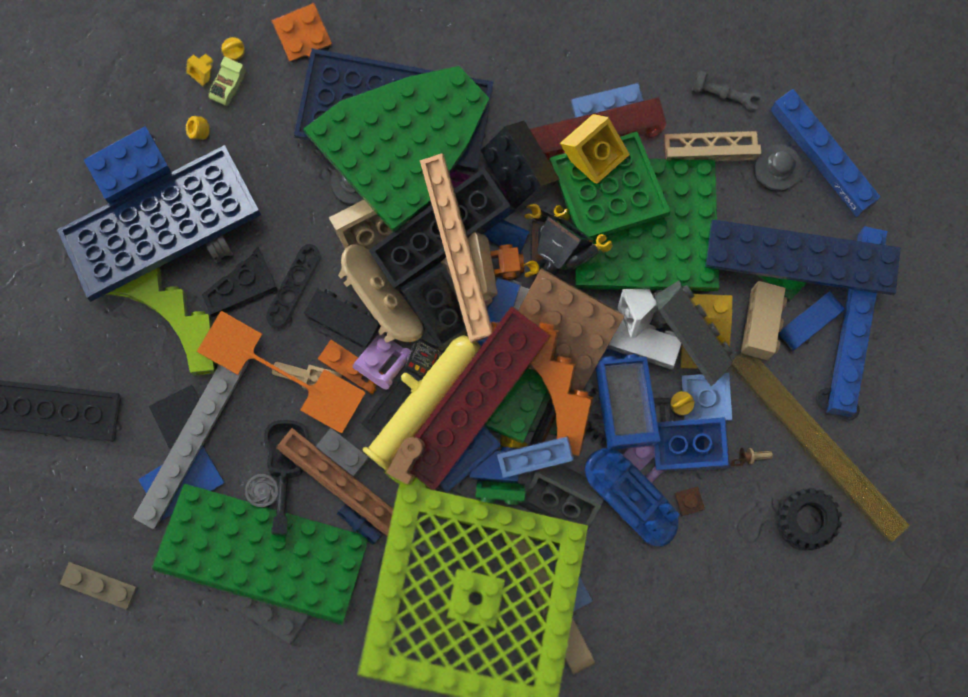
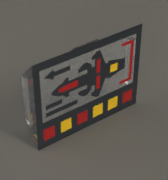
(422, 357)

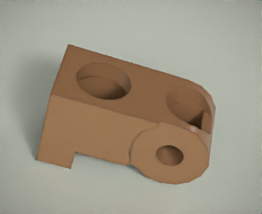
(405, 458)

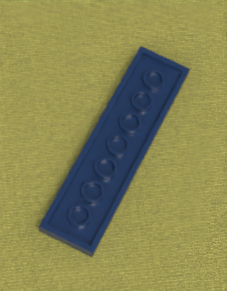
(803, 257)

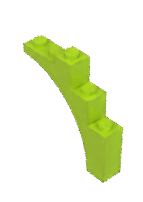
(173, 307)

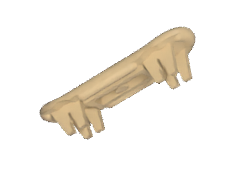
(379, 296)

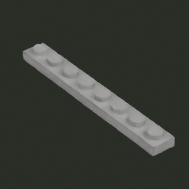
(187, 446)

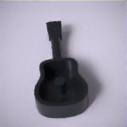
(281, 467)

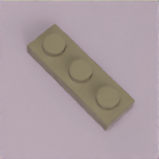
(98, 585)

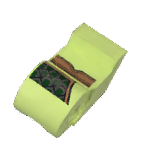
(227, 81)

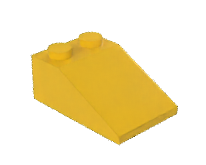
(720, 313)

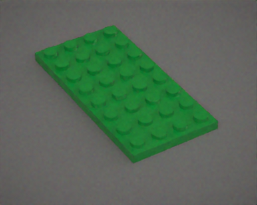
(233, 550)

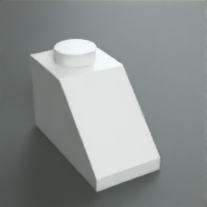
(638, 309)

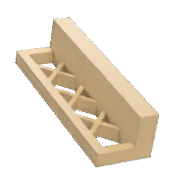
(711, 152)

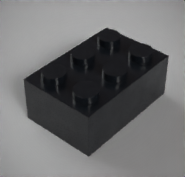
(519, 164)
(436, 304)

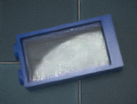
(627, 402)

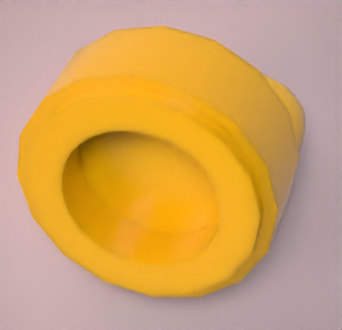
(233, 49)
(197, 128)
(682, 403)

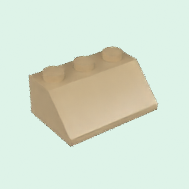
(360, 226)

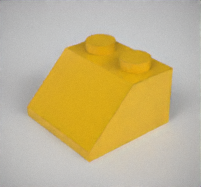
(595, 147)

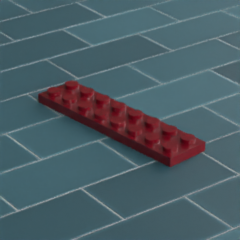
(477, 395)

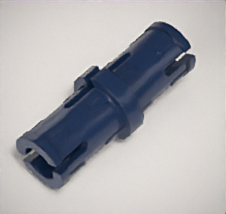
(359, 524)

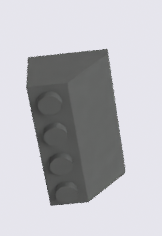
(694, 331)

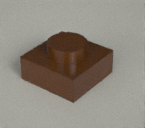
(689, 501)

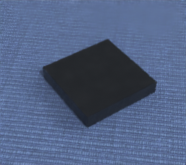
(173, 413)

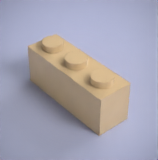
(764, 320)

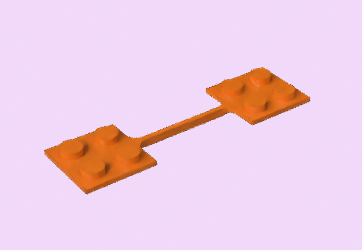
(301, 32)
(329, 399)

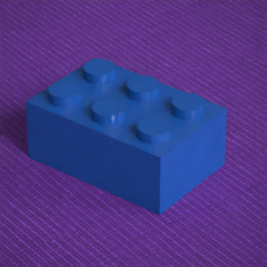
(127, 165)

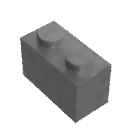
(343, 453)

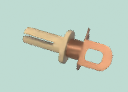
(750, 456)

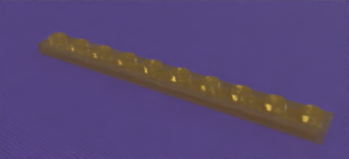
(820, 446)

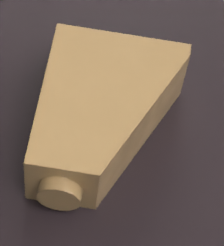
(483, 263)

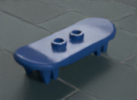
(632, 496)

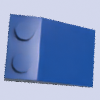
(692, 445)

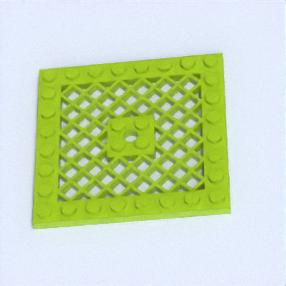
(445, 680)

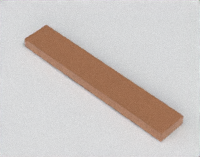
(337, 480)

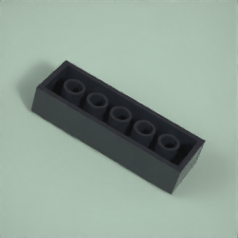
(419, 242)

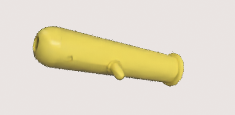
(422, 401)

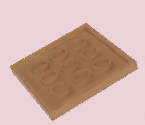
(582, 322)

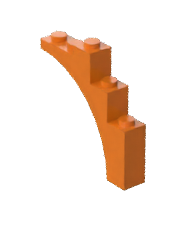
(558, 374)

